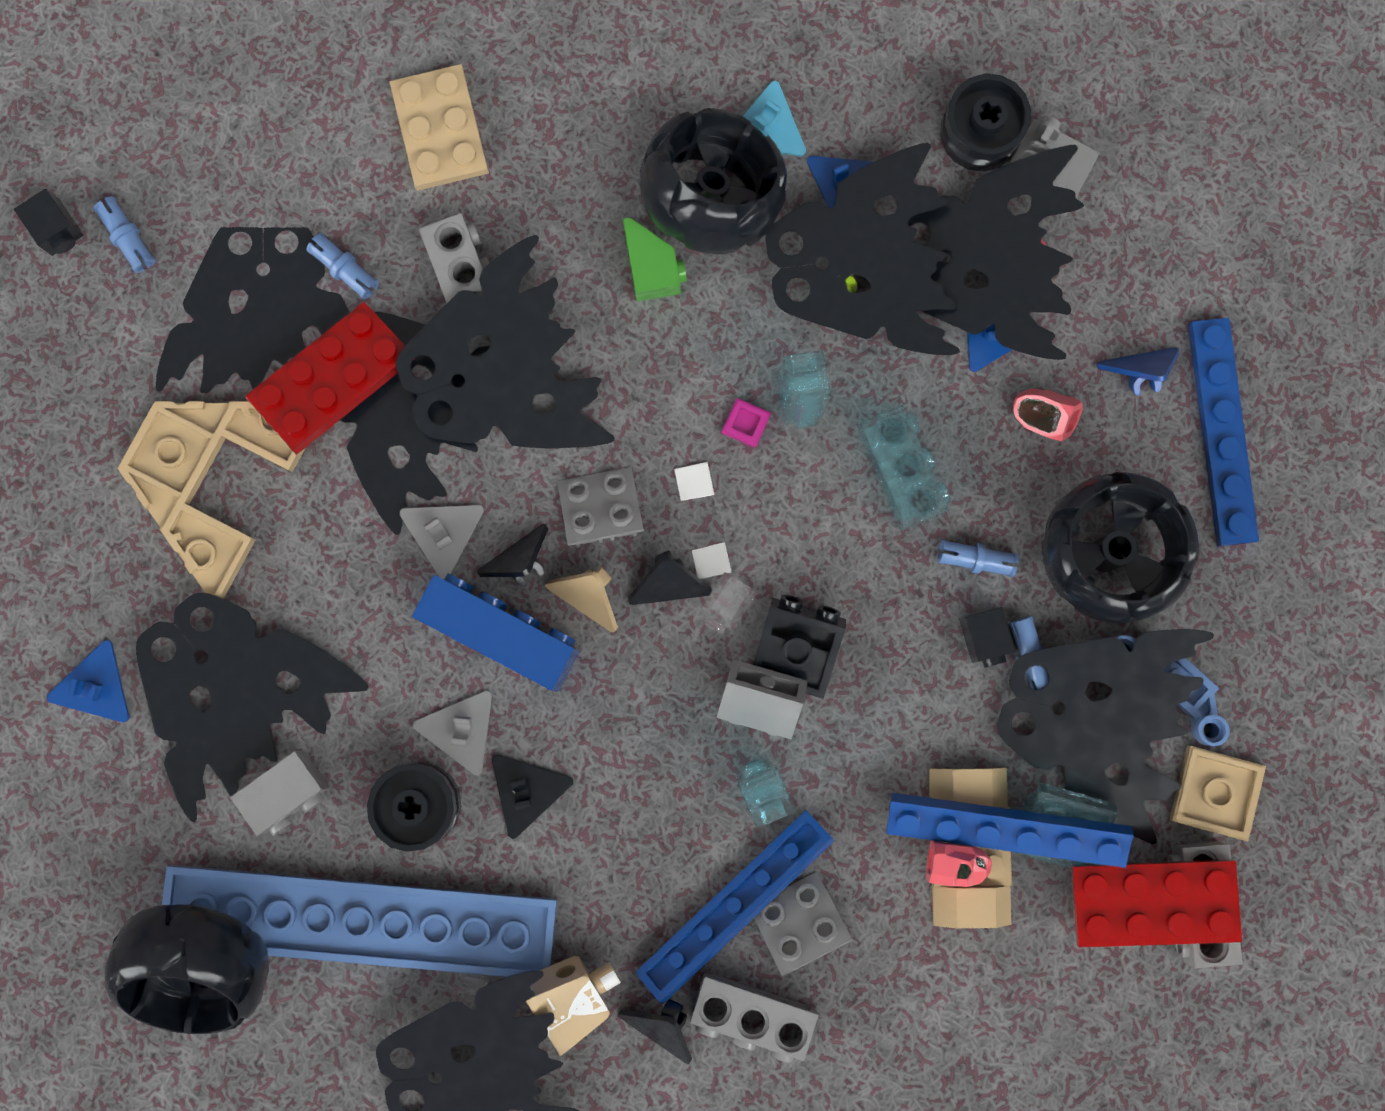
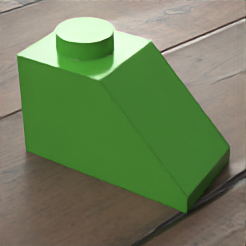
(652, 263)

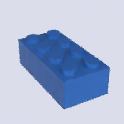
(496, 634)

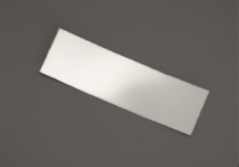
(696, 482)

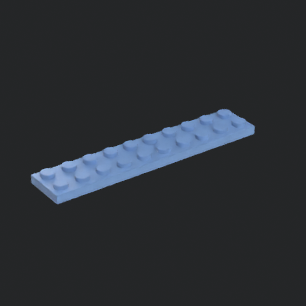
(377, 920)

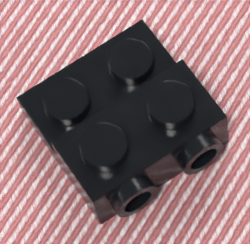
(801, 642)

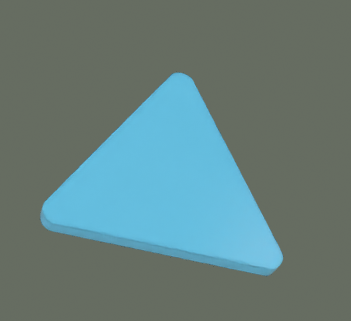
(773, 118)

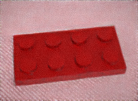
(328, 378)
(1156, 903)

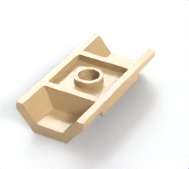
(990, 901)

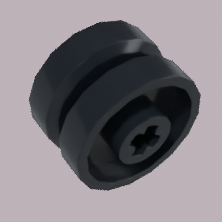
(985, 122)
(391, 809)

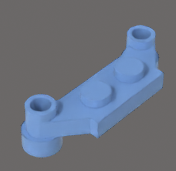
(1201, 704)

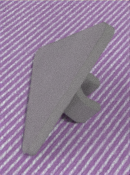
(442, 532)
(460, 730)

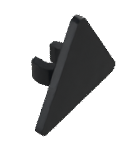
(517, 559)
(668, 582)
(526, 791)
(662, 1028)

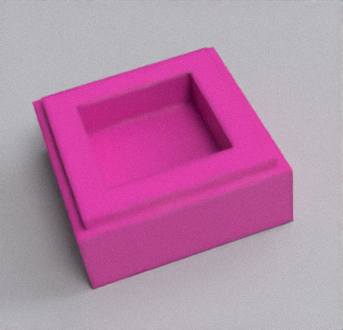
(746, 423)

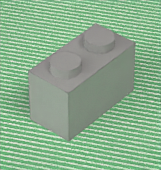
(762, 699)
(281, 793)

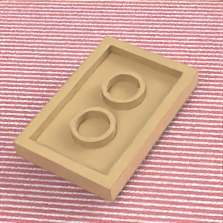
(439, 127)

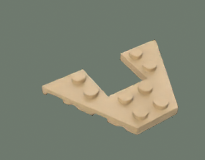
(169, 466)

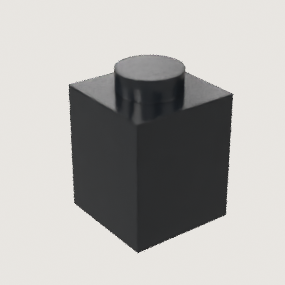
(49, 222)
(987, 637)

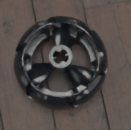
(710, 212)
(1155, 582)
(187, 969)

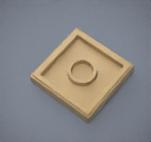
(1217, 793)

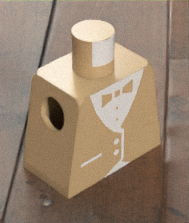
(574, 1000)

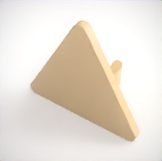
(587, 595)

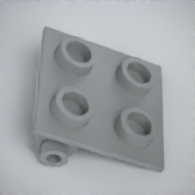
(1046, 136)
(600, 507)
(801, 925)

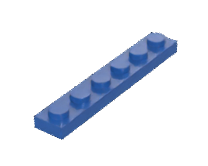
(1223, 432)
(1009, 830)
(734, 907)

